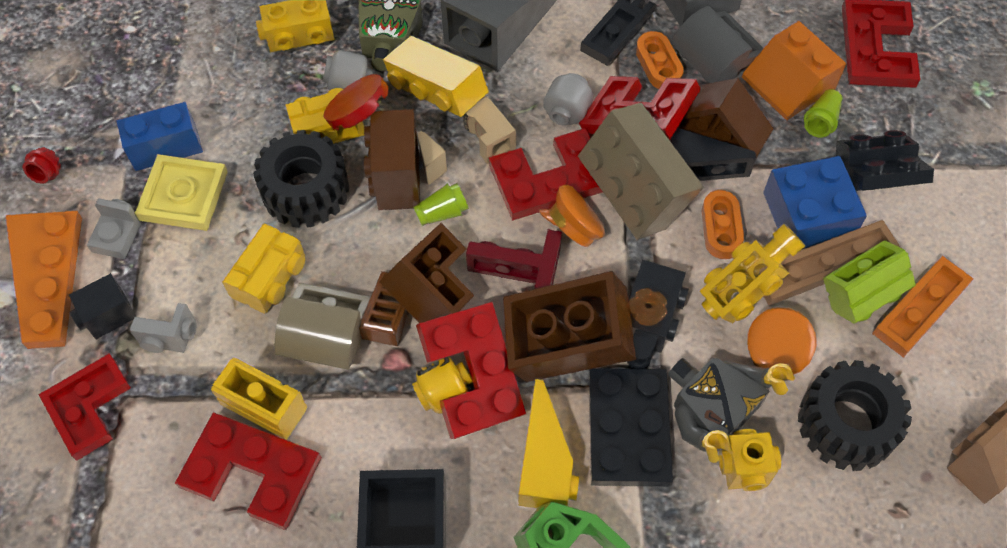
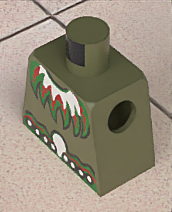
(386, 26)

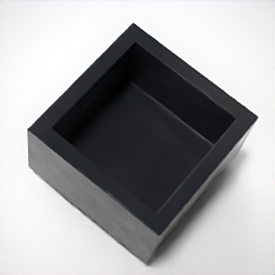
(402, 509)

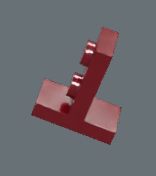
(518, 263)

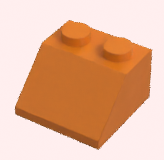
(794, 70)

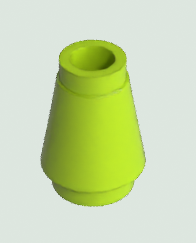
(824, 114)
(441, 205)

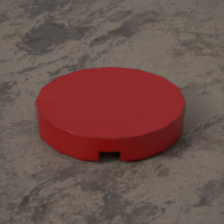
(356, 102)

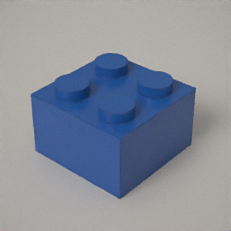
(814, 200)

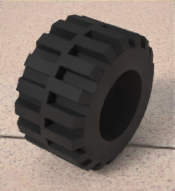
(295, 156)
(872, 393)

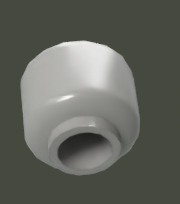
(345, 69)
(568, 99)

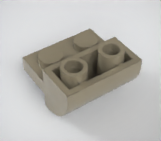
(320, 325)

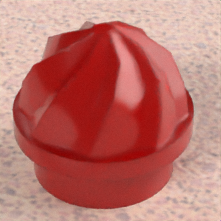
(41, 165)

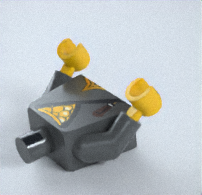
(721, 399)

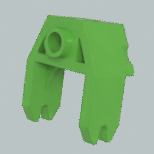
(566, 527)

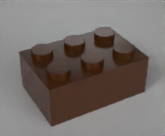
(568, 327)

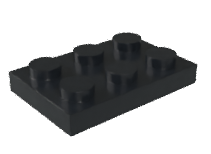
(629, 428)

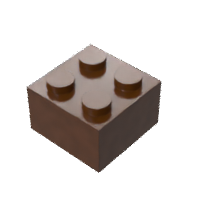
(393, 159)

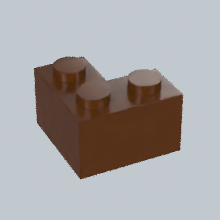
(728, 115)
(423, 278)

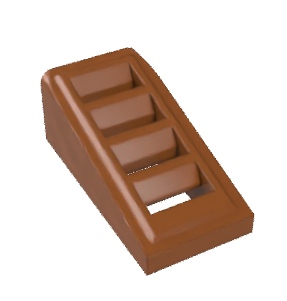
(379, 332)

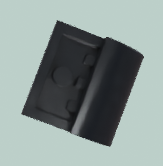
(883, 161)

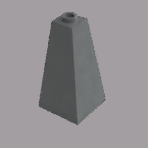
(490, 28)

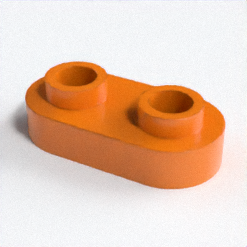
(662, 63)
(722, 227)

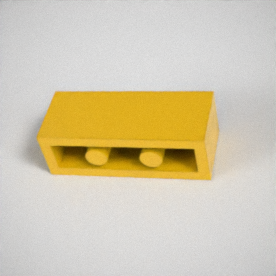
(436, 76)

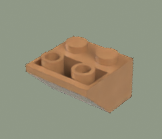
(983, 457)

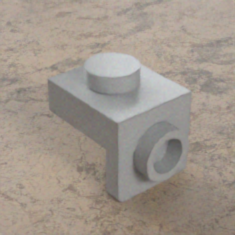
(163, 335)

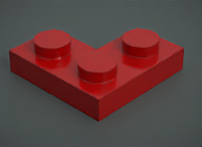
(74, 405)

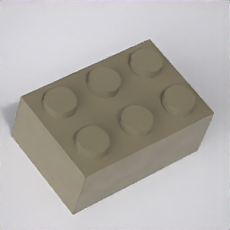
(639, 170)

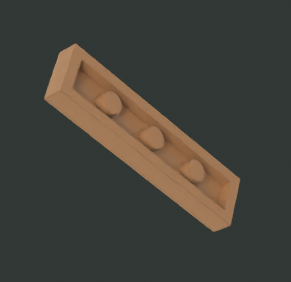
(816, 262)

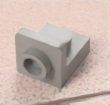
(114, 229)

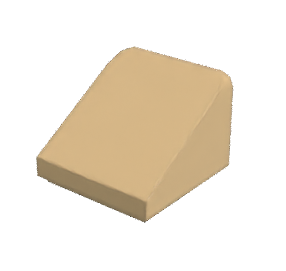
(432, 157)

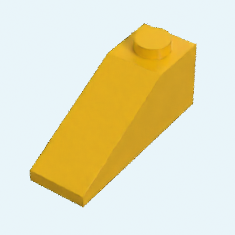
(547, 458)

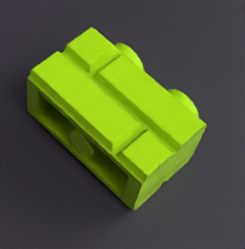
(869, 282)

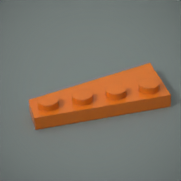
(44, 273)

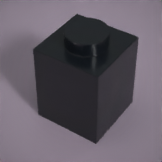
(101, 307)

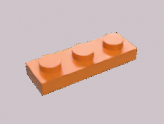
(922, 306)

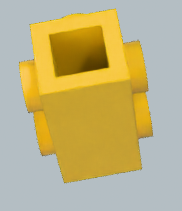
(294, 24)

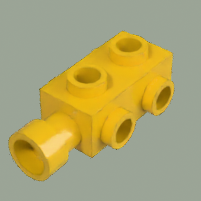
(744, 277)

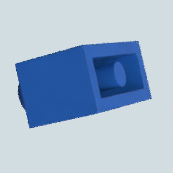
(161, 132)

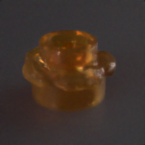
(645, 315)

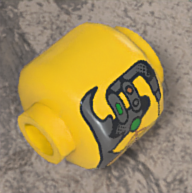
(440, 381)

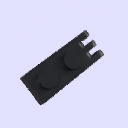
(616, 29)

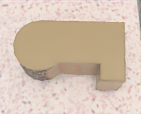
(491, 127)

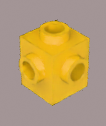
(749, 472)

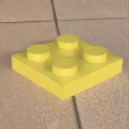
(181, 192)

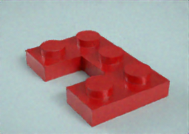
(863, 29)
(666, 108)
(529, 193)
(496, 388)
(281, 463)

